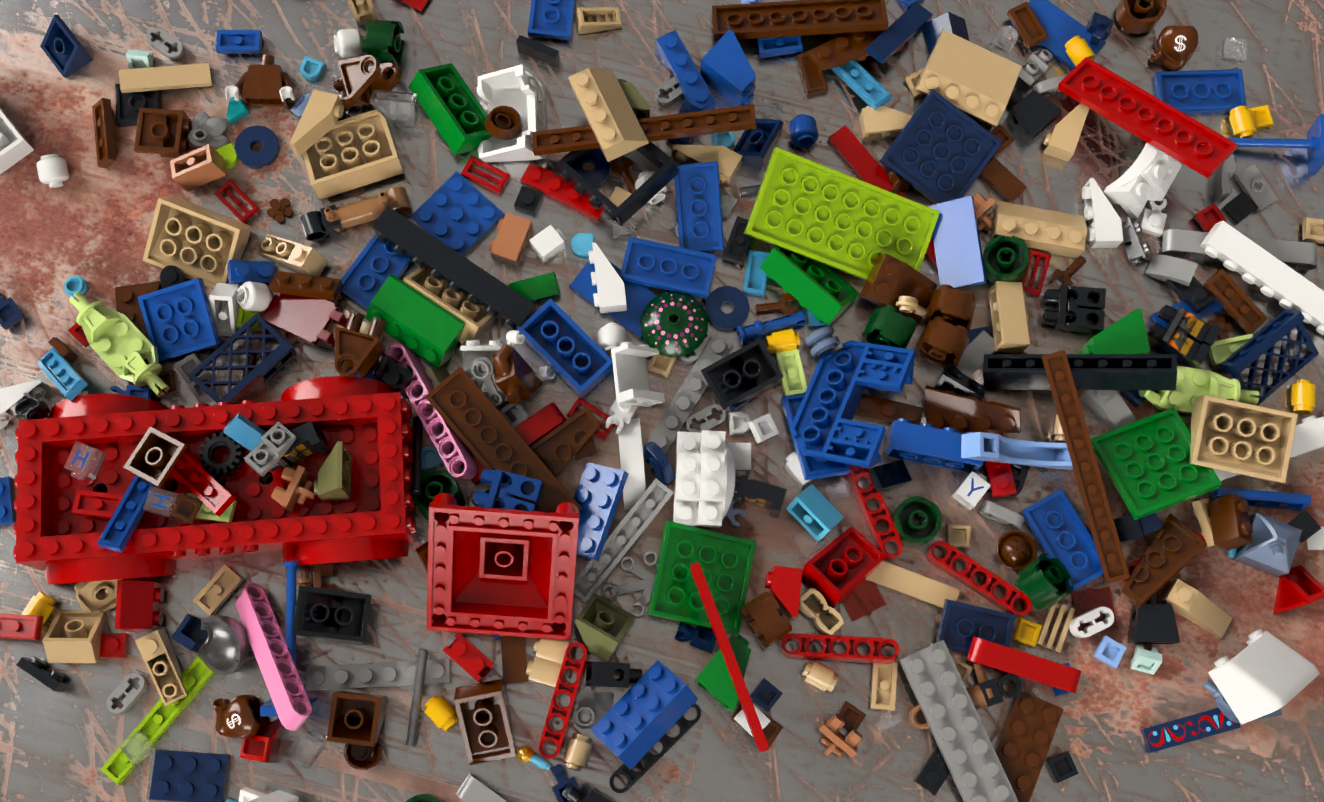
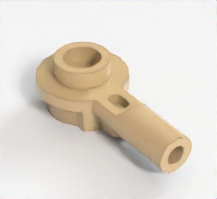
(910, 305)

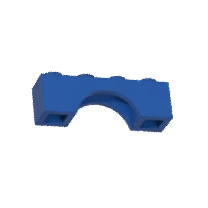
(678, 60)

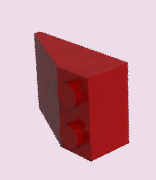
(842, 566)

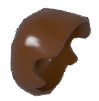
(361, 756)

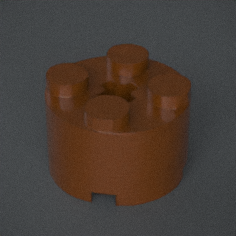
(1139, 15)
(953, 305)
(943, 342)
(765, 619)

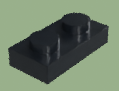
(738, 243)
(1194, 295)
(35, 667)
(933, 772)

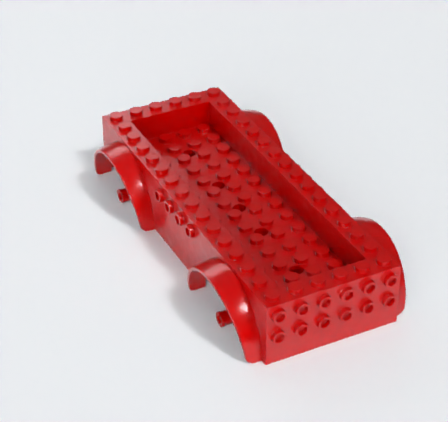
(356, 410)

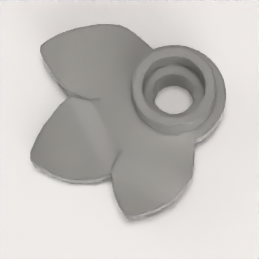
(210, 128)
(595, 705)

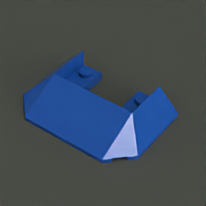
(825, 415)

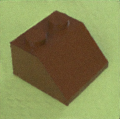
(155, 457)
(356, 718)

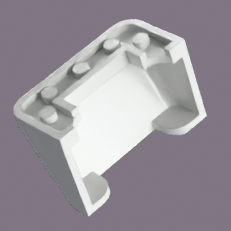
(525, 93)
(1262, 676)

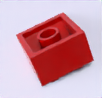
(785, 587)
(139, 606)

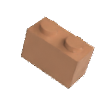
(198, 167)
(511, 239)

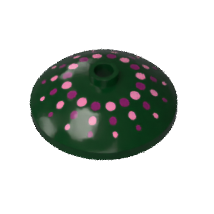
(679, 337)

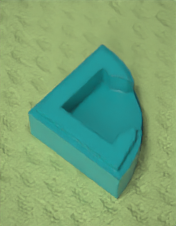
(236, 111)

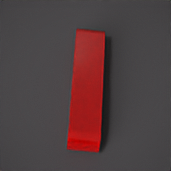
(531, 430)
(871, 516)
(990, 580)
(851, 643)
(1024, 665)
(556, 708)

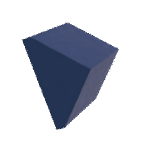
(948, 22)
(64, 48)
(758, 143)

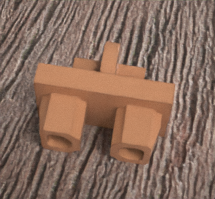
(982, 205)
(297, 490)
(316, 572)
(831, 729)

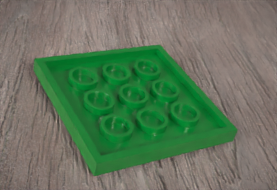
(1152, 463)
(726, 567)

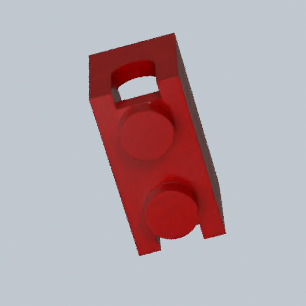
(469, 658)

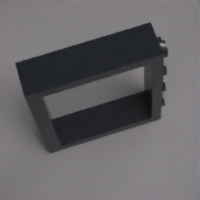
(637, 199)

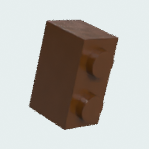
(1230, 521)

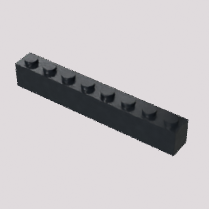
(453, 268)
(1088, 371)

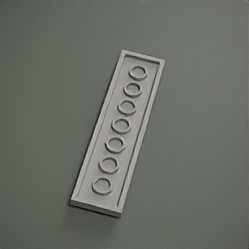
(956, 725)

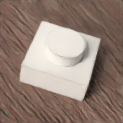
(763, 428)

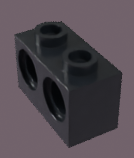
(959, 383)

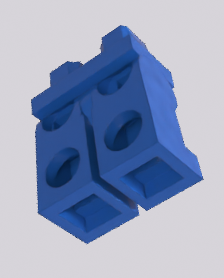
(505, 487)

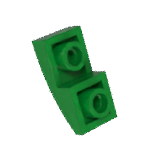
(537, 287)

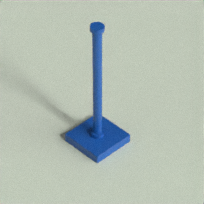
(1313, 143)
(268, 708)

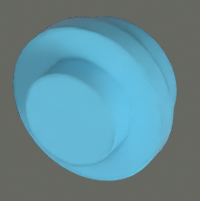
(75, 284)

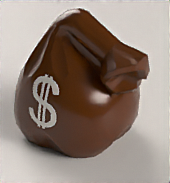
(1175, 46)
(239, 717)

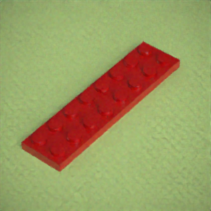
(1147, 117)

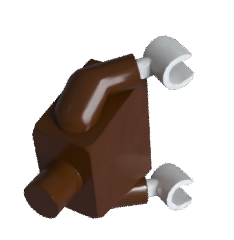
(263, 85)
(514, 374)

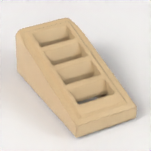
(597, 26)

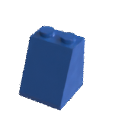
(729, 71)

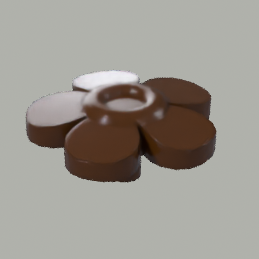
(279, 209)
(1227, 327)

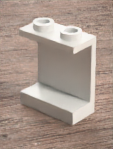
(474, 350)
(632, 375)

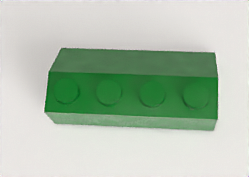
(451, 107)
(810, 283)
(416, 321)

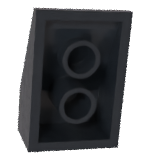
(742, 374)
(331, 615)

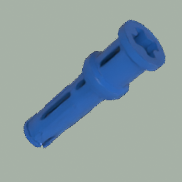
(761, 329)

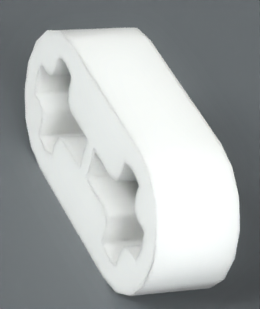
(1089, 617)

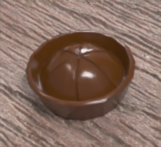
(504, 123)
(1016, 549)

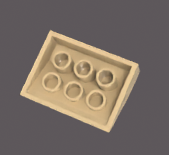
(969, 77)
(352, 155)
(195, 240)
(1241, 438)

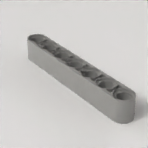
(1187, 245)

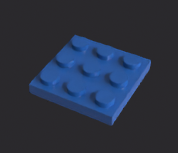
(458, 215)
(179, 319)

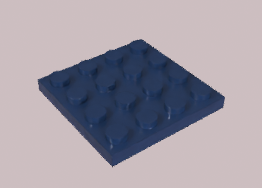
(940, 150)

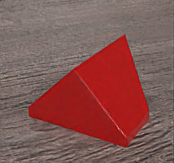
(1297, 590)
(265, 745)

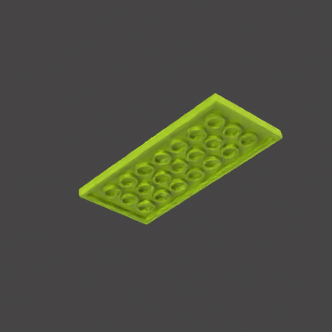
(837, 217)

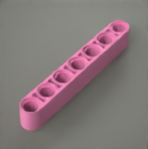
(434, 422)
(273, 657)

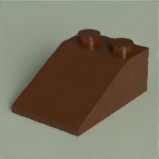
(894, 279)
(485, 721)

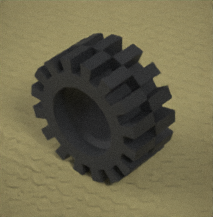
(209, 449)

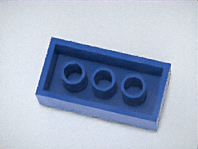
(566, 348)
(927, 446)
(644, 714)

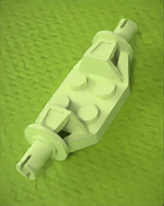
(120, 344)
(1198, 382)

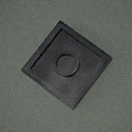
(129, 103)

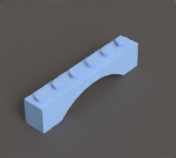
(1007, 450)

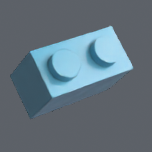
(814, 512)

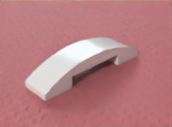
(632, 462)

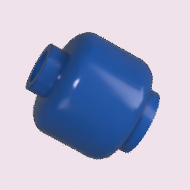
(803, 131)

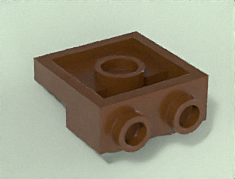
(162, 132)

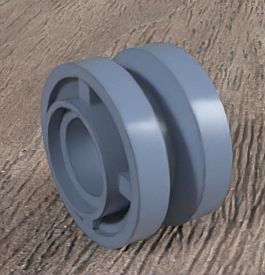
(822, 341)

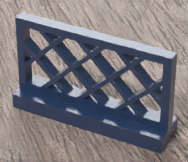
(1264, 341)
(266, 369)

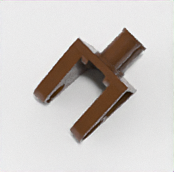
(361, 79)
(358, 350)

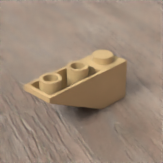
(727, 159)
(292, 255)
(162, 665)

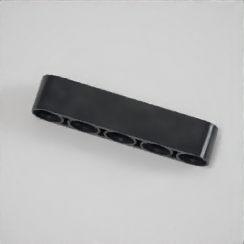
(650, 759)

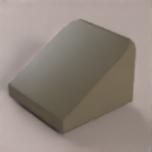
(437, 374)

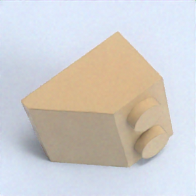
(75, 636)

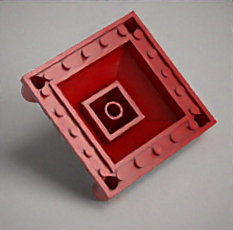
(501, 570)

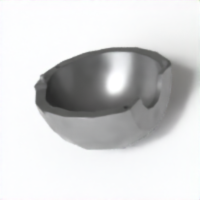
(225, 645)

